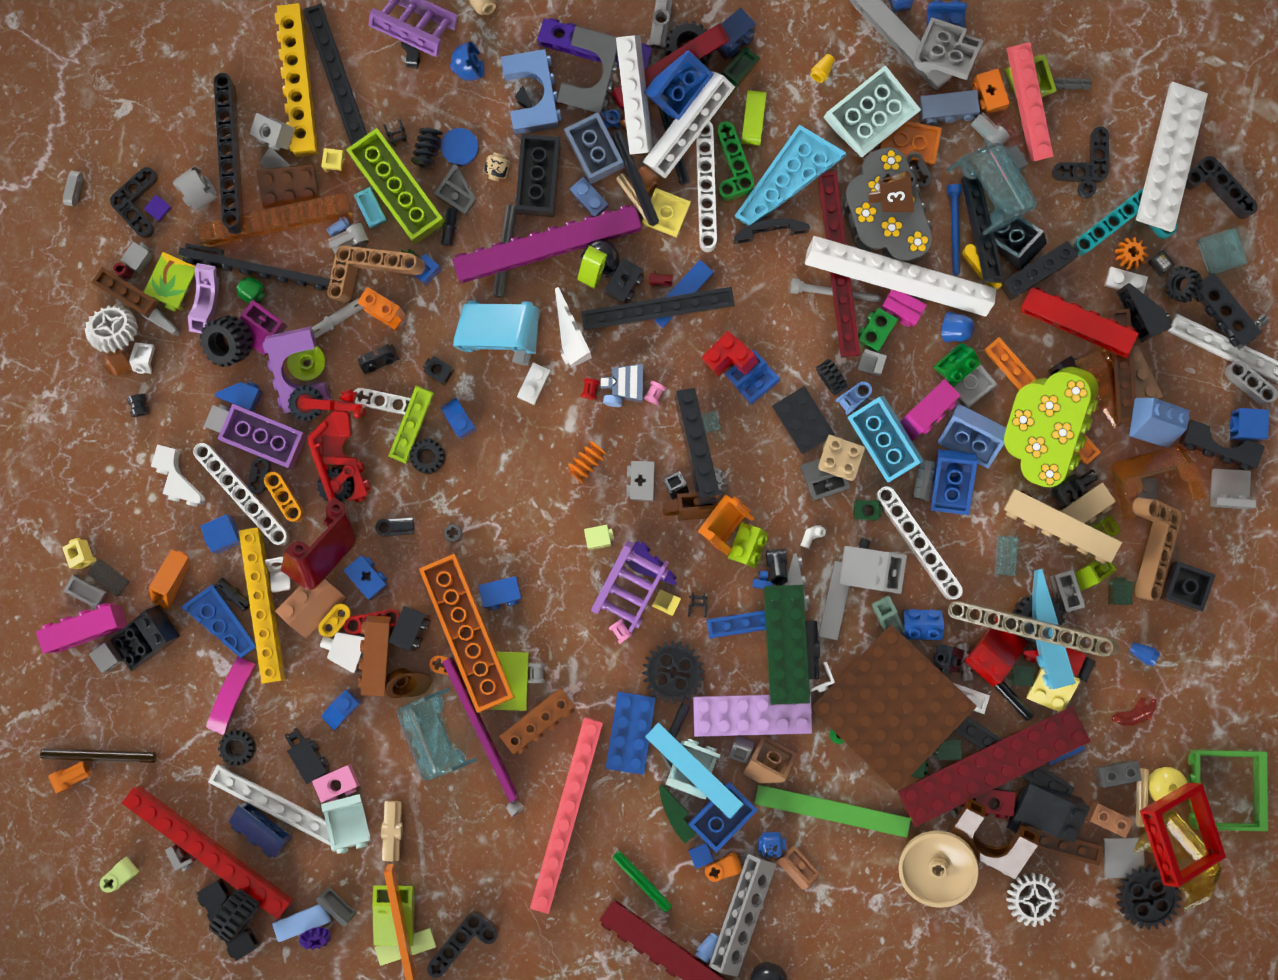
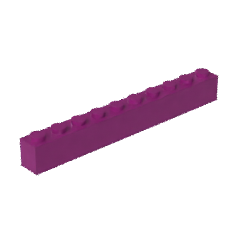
(546, 244)

